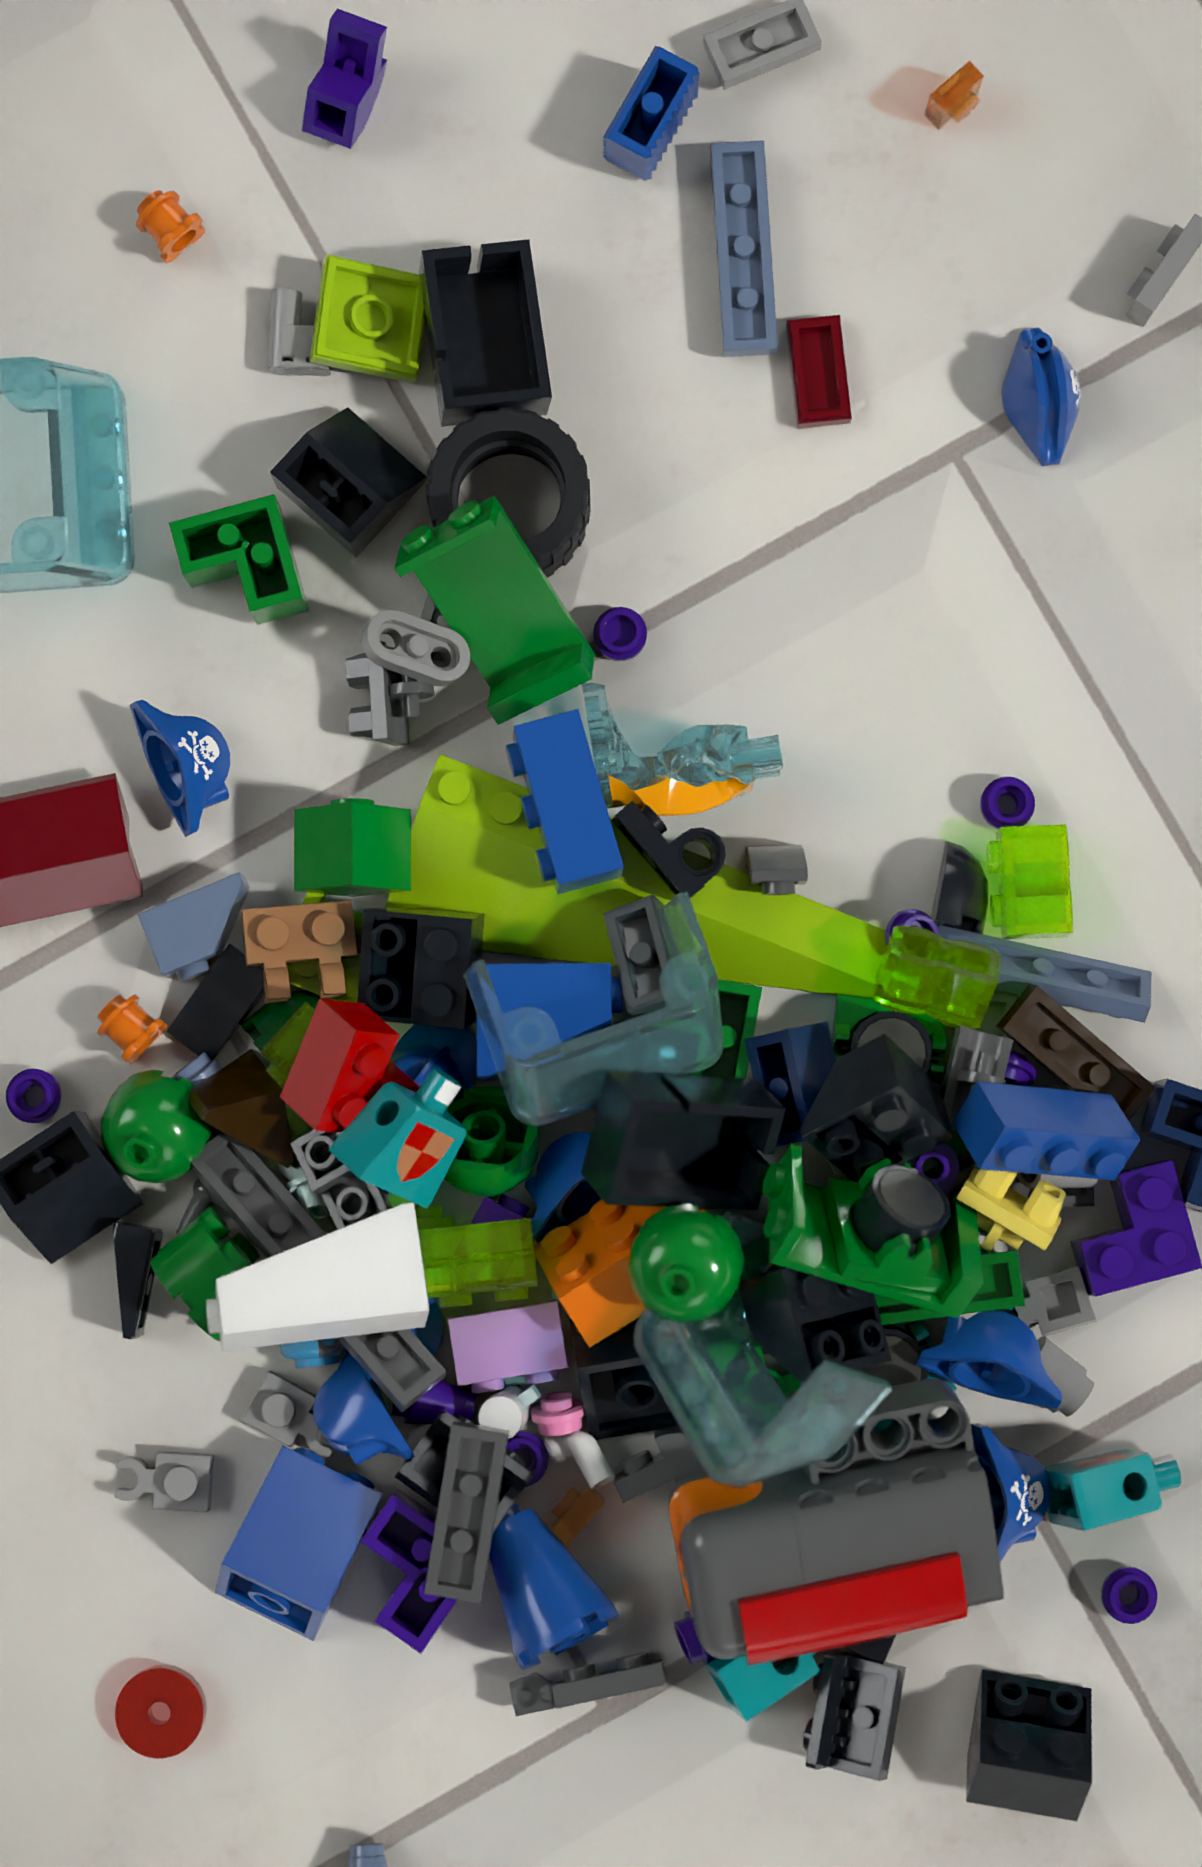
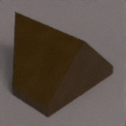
(247, 1107)

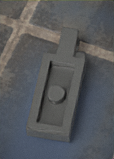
(583, 1685)

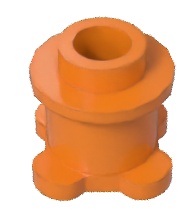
(168, 223)
(129, 1026)

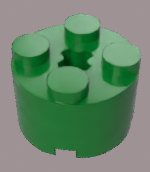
(199, 1257)

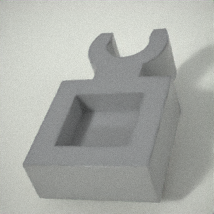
(1057, 1302)
(284, 1412)
(176, 1481)

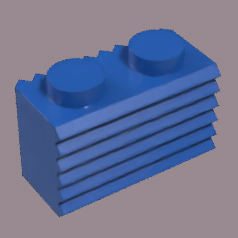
(651, 113)

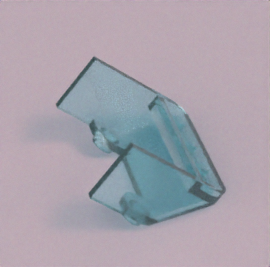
(92, 520)
(559, 1079)
(730, 1399)

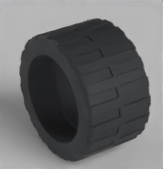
(520, 434)

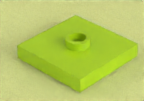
(368, 319)

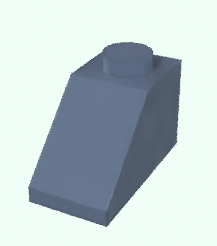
(194, 927)

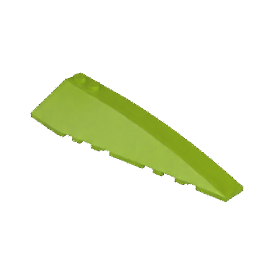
(481, 858)

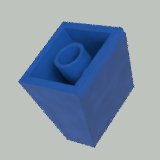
(572, 994)
(298, 1541)

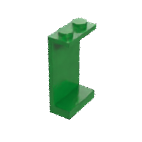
(500, 606)
(804, 1240)

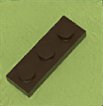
(1072, 1050)

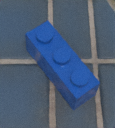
(564, 802)
(1045, 1131)

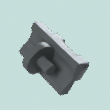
(392, 701)
(972, 1059)

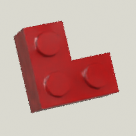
(341, 1065)

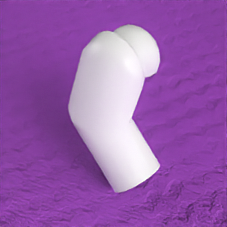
(586, 1454)

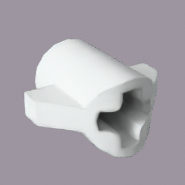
(508, 1408)

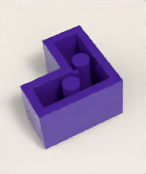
(1153, 1238)
(405, 1539)

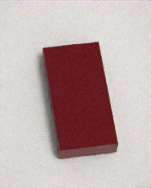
(818, 371)

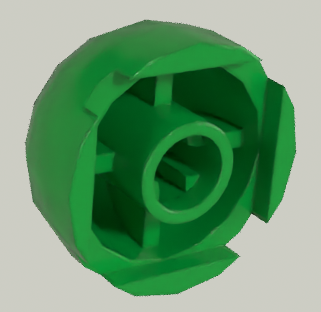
(153, 1128)
(496, 1146)
(685, 1264)

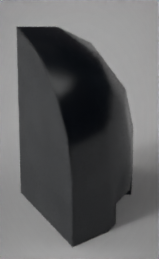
(961, 891)

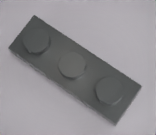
(466, 1512)

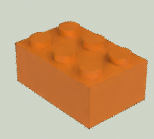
(590, 1267)

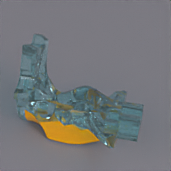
(690, 774)

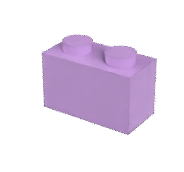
(508, 1344)

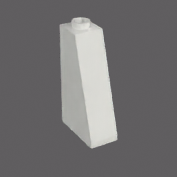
(330, 1287)

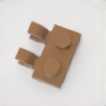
(299, 935)

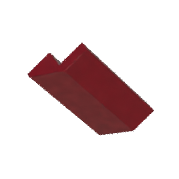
(65, 850)

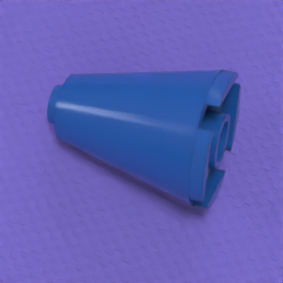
(543, 1589)

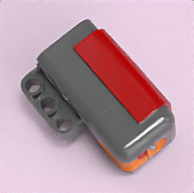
(845, 1547)

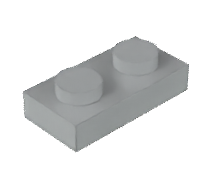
(761, 42)
(1153, 286)

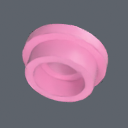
(558, 1414)

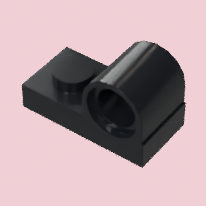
(645, 831)

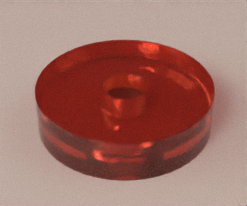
(139, 1726)

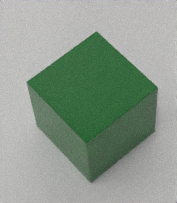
(352, 848)

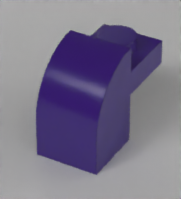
(348, 81)

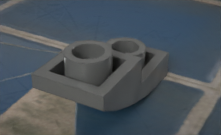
(776, 868)
(344, 1194)

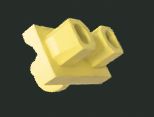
(1009, 1214)

